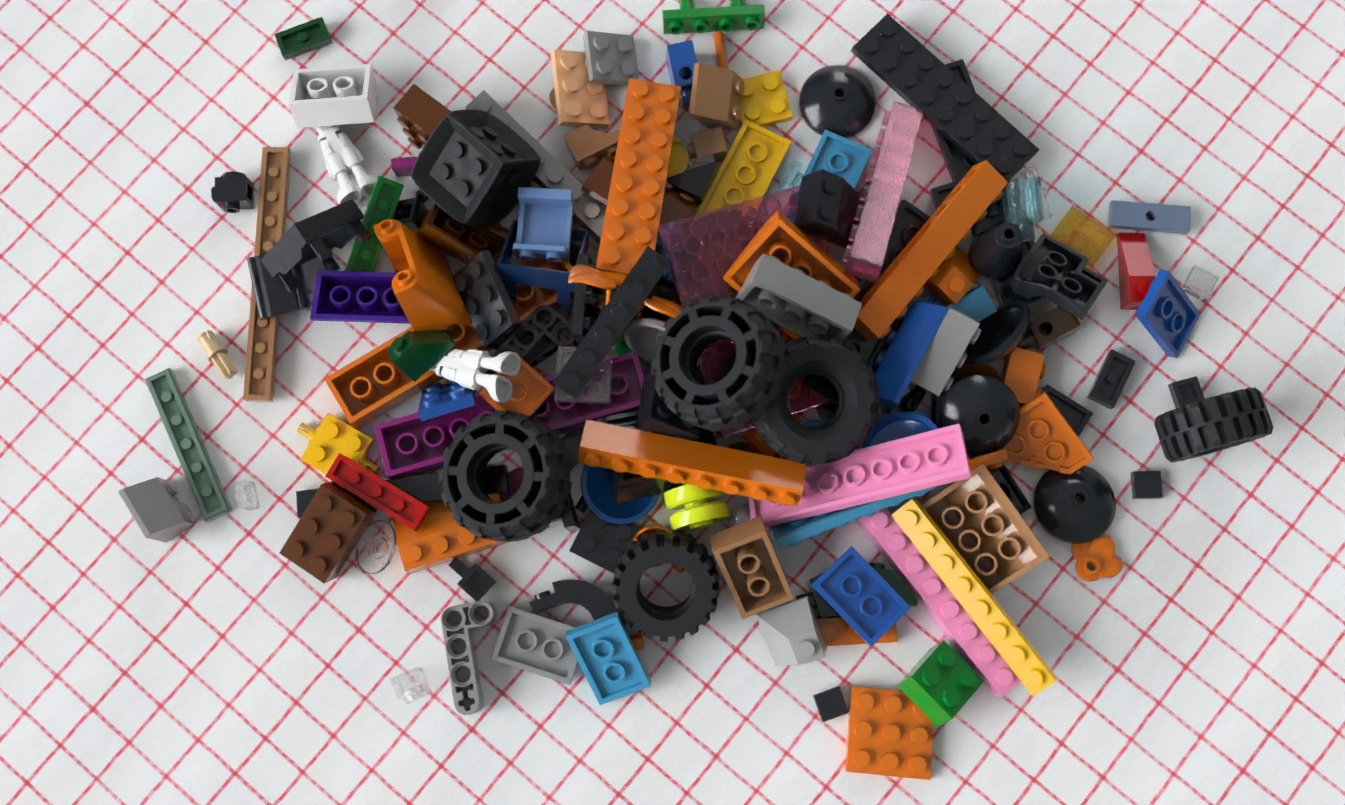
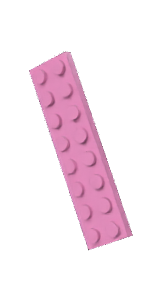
(874, 475)

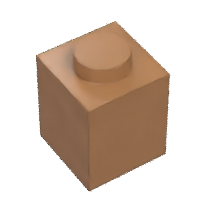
(708, 143)

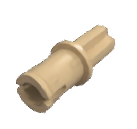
(217, 354)

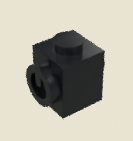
(233, 192)

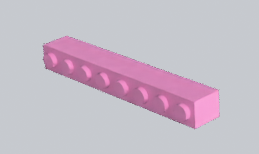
(939, 601)

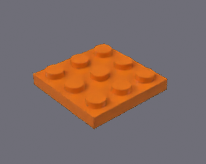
(887, 735)

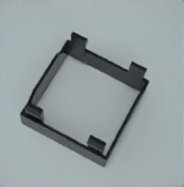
(315, 239)

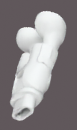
(342, 160)
(469, 370)

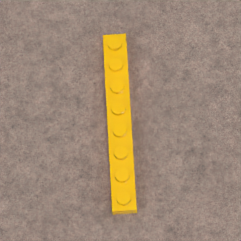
(974, 597)

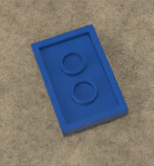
(1168, 313)
(444, 399)
(861, 596)

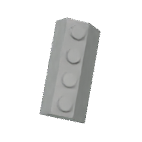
(798, 300)

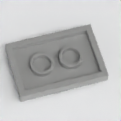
(536, 645)

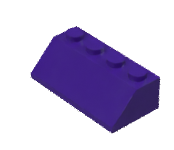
(356, 297)

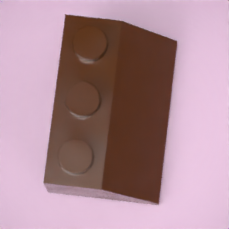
(456, 238)

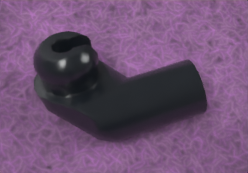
(911, 401)

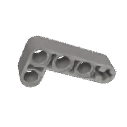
(468, 658)

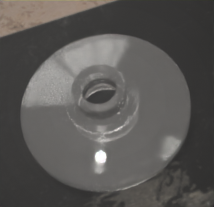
(376, 547)

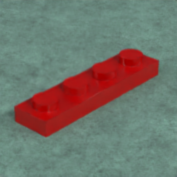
(378, 492)

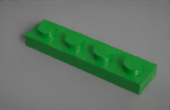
(379, 208)

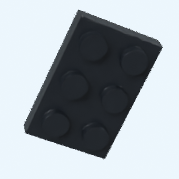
(486, 299)

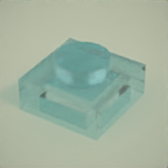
(792, 176)

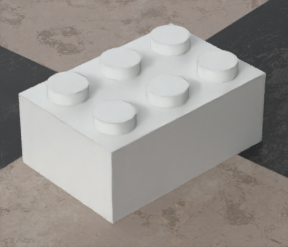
(333, 95)

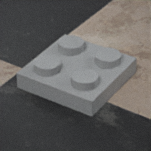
(610, 58)

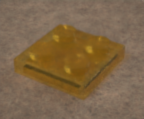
(1082, 235)

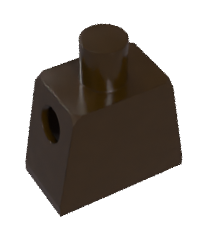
(1058, 325)

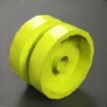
(697, 506)

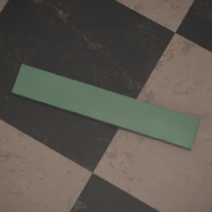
(188, 445)

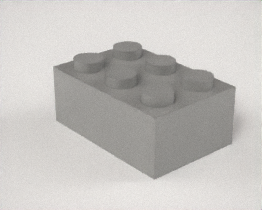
(946, 351)

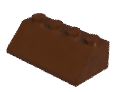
(674, 206)

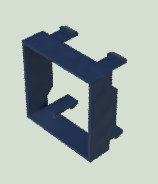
(540, 277)

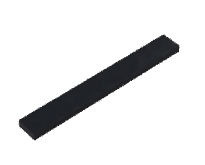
(425, 487)

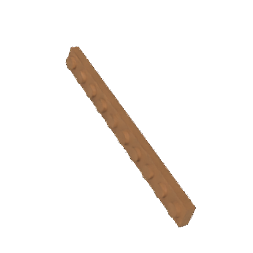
(269, 229)

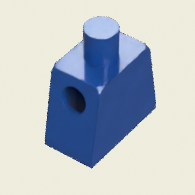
(680, 64)

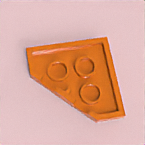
(1046, 439)

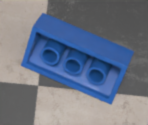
(906, 351)

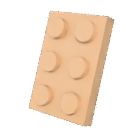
(575, 97)

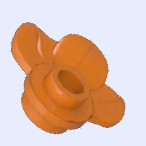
(1098, 554)

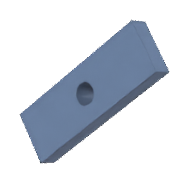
(1163, 217)

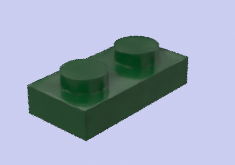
(303, 38)

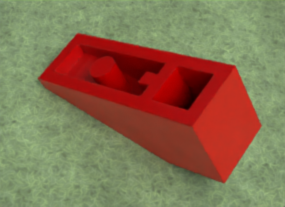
(1134, 269)

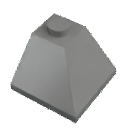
(792, 633)

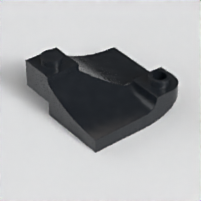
(1058, 276)

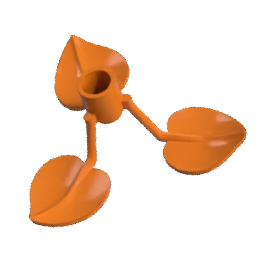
(597, 278)

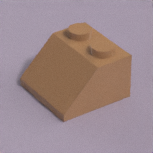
(716, 96)

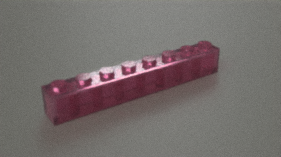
(883, 193)

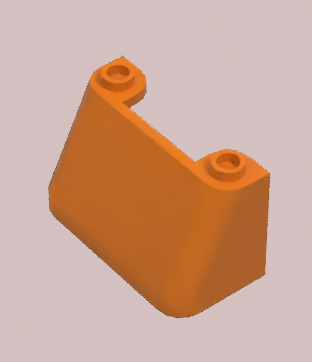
(423, 278)

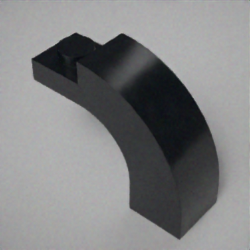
(576, 592)

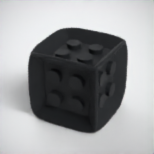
(474, 167)

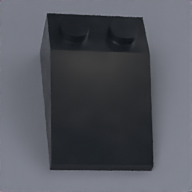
(827, 207)

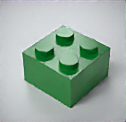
(940, 683)

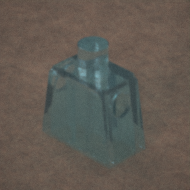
(1026, 197)

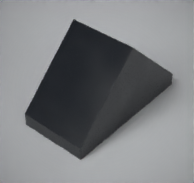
(695, 181)
(410, 212)

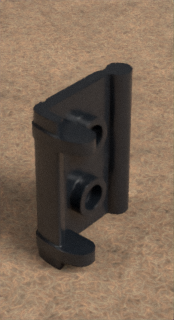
(271, 294)

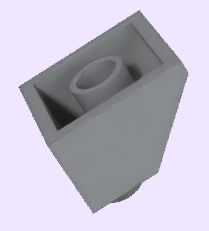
(157, 509)

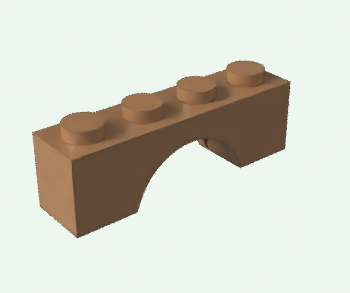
(590, 146)

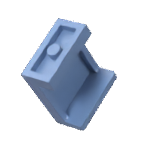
(544, 224)

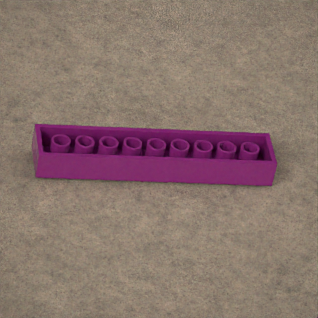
(418, 446)

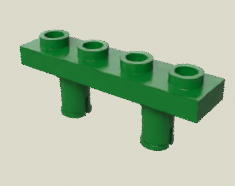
(702, 20)

